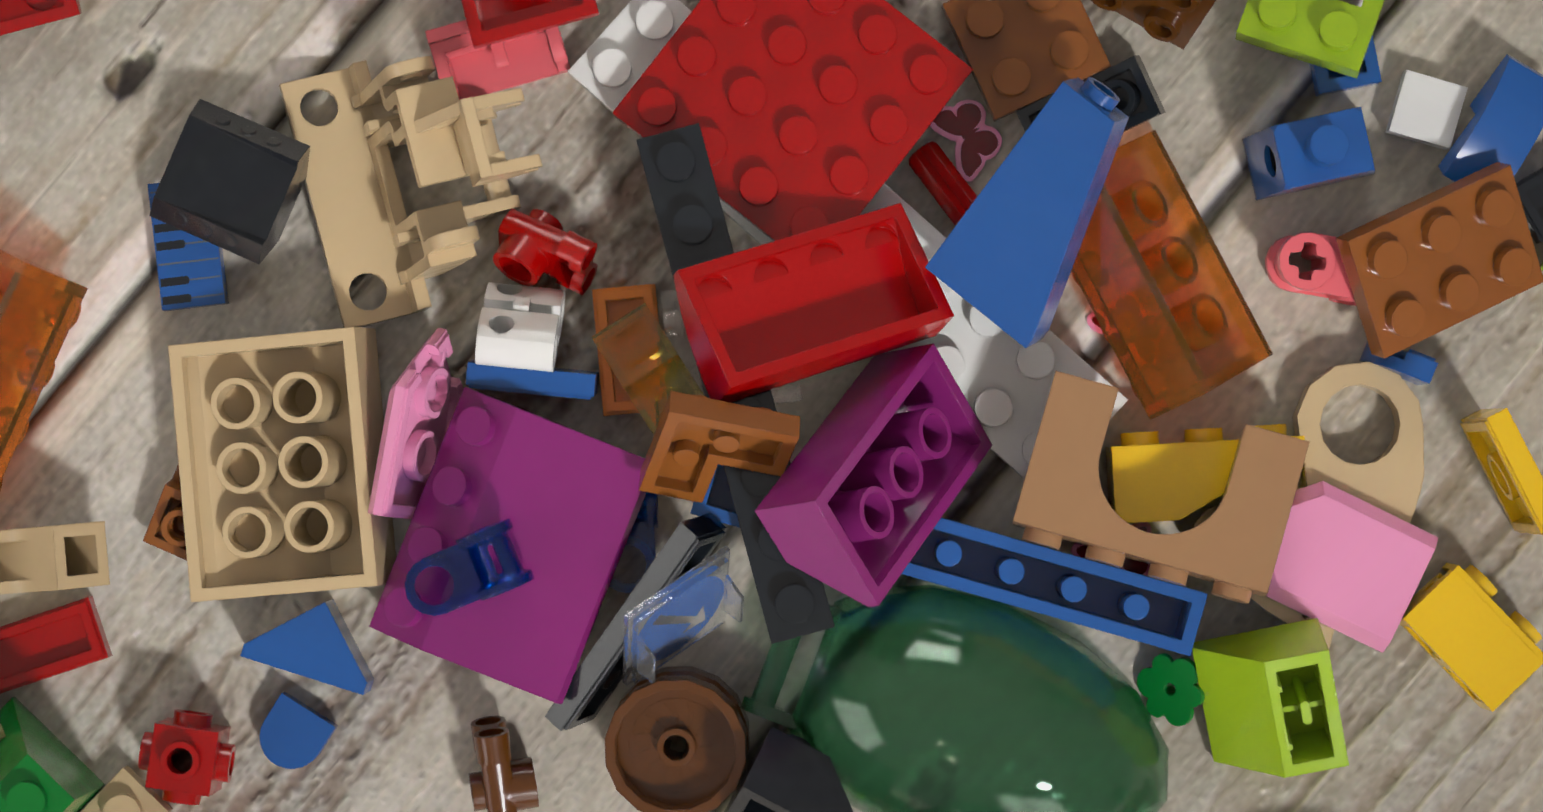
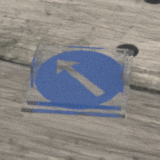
(679, 616)

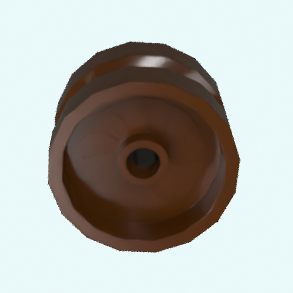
(687, 705)

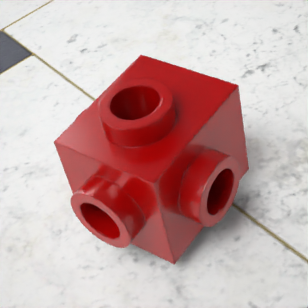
(209, 750)

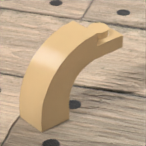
(53, 558)

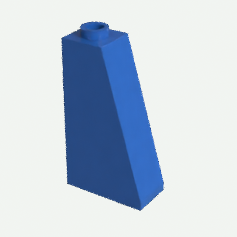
(1032, 215)

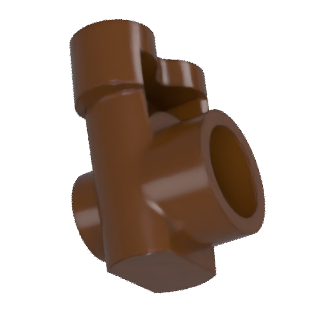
(502, 782)

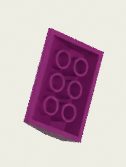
(570, 520)

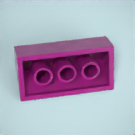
(876, 475)

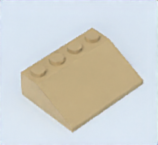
(280, 463)

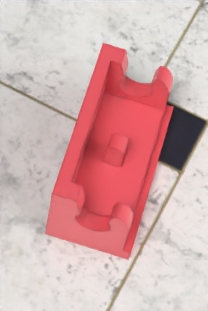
(498, 64)

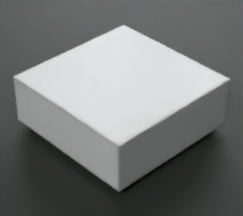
(1426, 110)

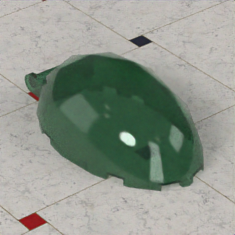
(967, 710)

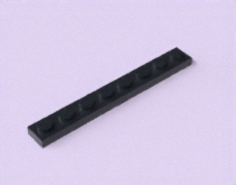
(692, 234)

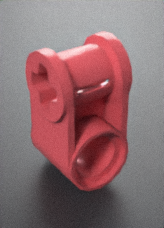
(1327, 272)

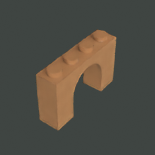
(1230, 548)

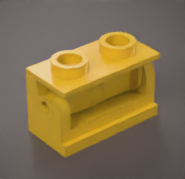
(1473, 635)

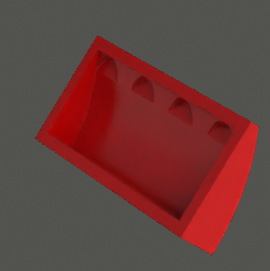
(809, 303)

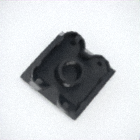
(231, 182)

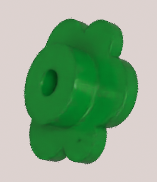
(1158, 686)

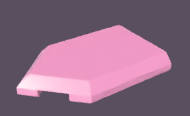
(414, 428)
(1349, 564)

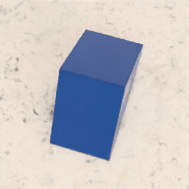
(316, 648)

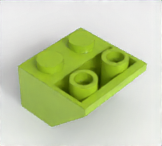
(1272, 700)

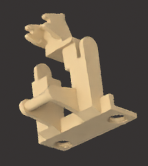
(357, 188)

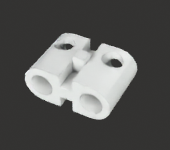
(520, 327)

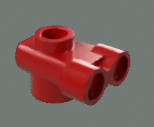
(538, 246)

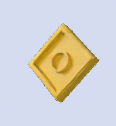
(1507, 466)

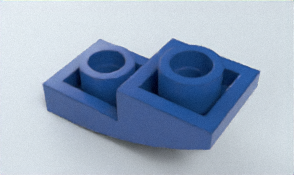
(1504, 122)

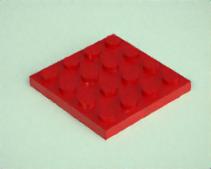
(797, 102)

